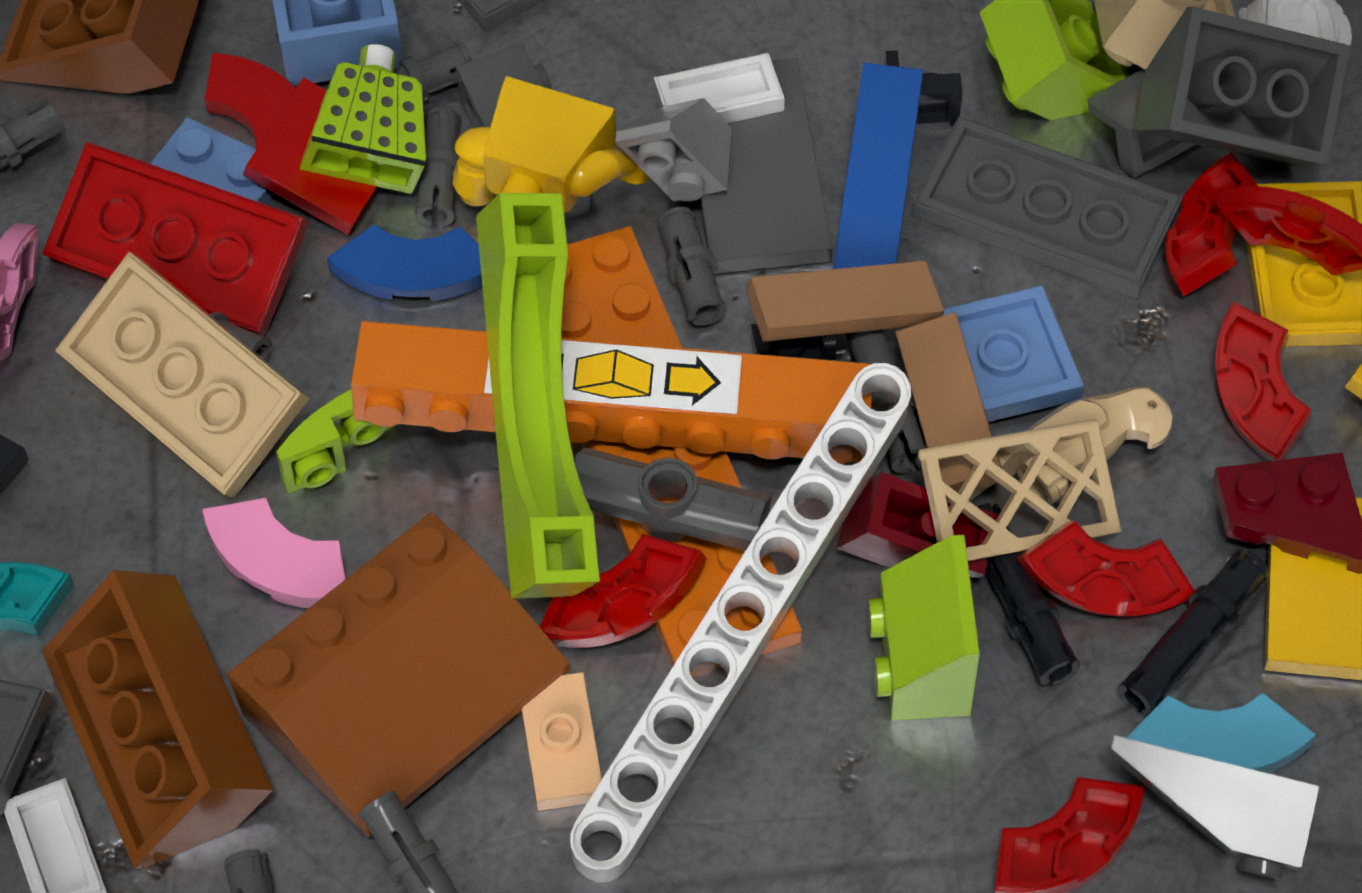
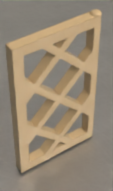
(1040, 442)

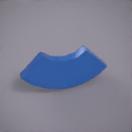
(409, 267)

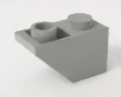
(681, 148)

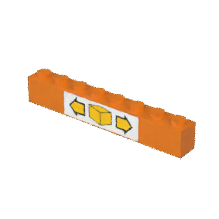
(610, 391)

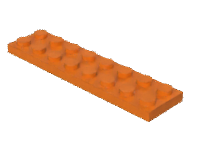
(616, 300)

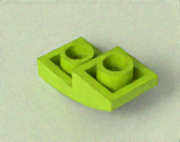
(316, 446)

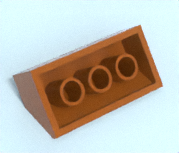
(155, 717)

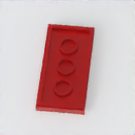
(201, 238)

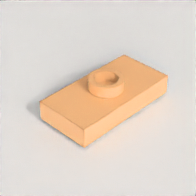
(562, 744)

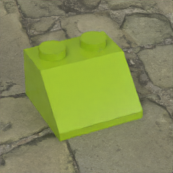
(1049, 54)
(926, 634)

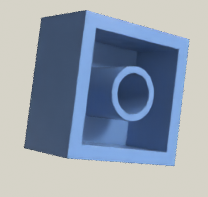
(329, 32)

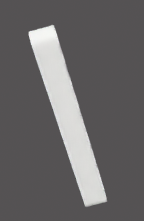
(731, 648)

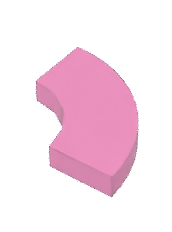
(17, 277)
(272, 557)

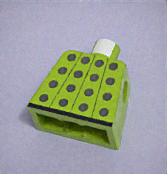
(370, 125)

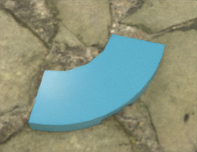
(1248, 736)

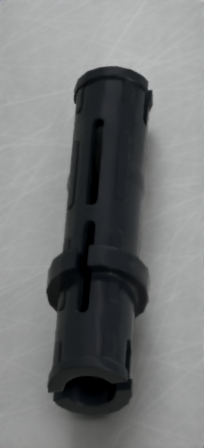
(1210, 612)
(1031, 616)

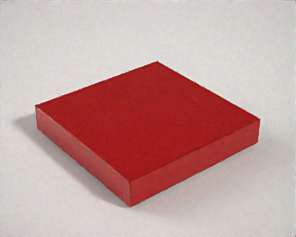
(279, 160)

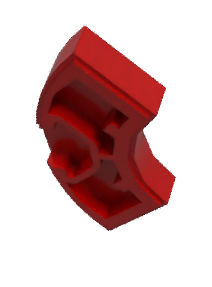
(246, 92)
(1295, 223)
(1202, 235)
(1253, 386)
(1103, 577)
(627, 597)
(1072, 843)

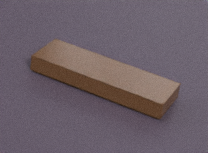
(843, 300)
(945, 392)

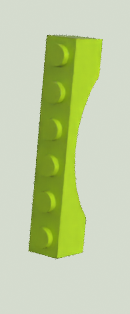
(542, 498)

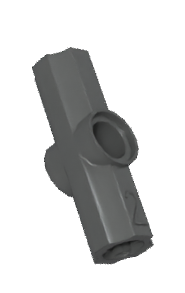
(705, 506)

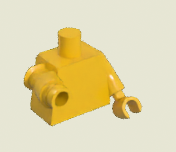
(541, 146)

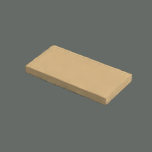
(182, 375)

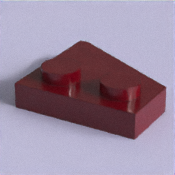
(1294, 506)

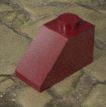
(896, 522)

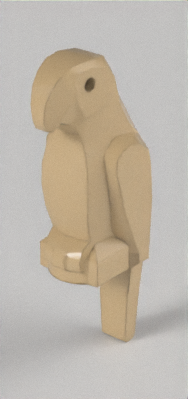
(1122, 416)

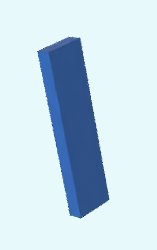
(878, 166)

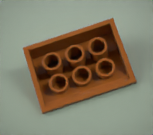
(97, 43)
(397, 671)

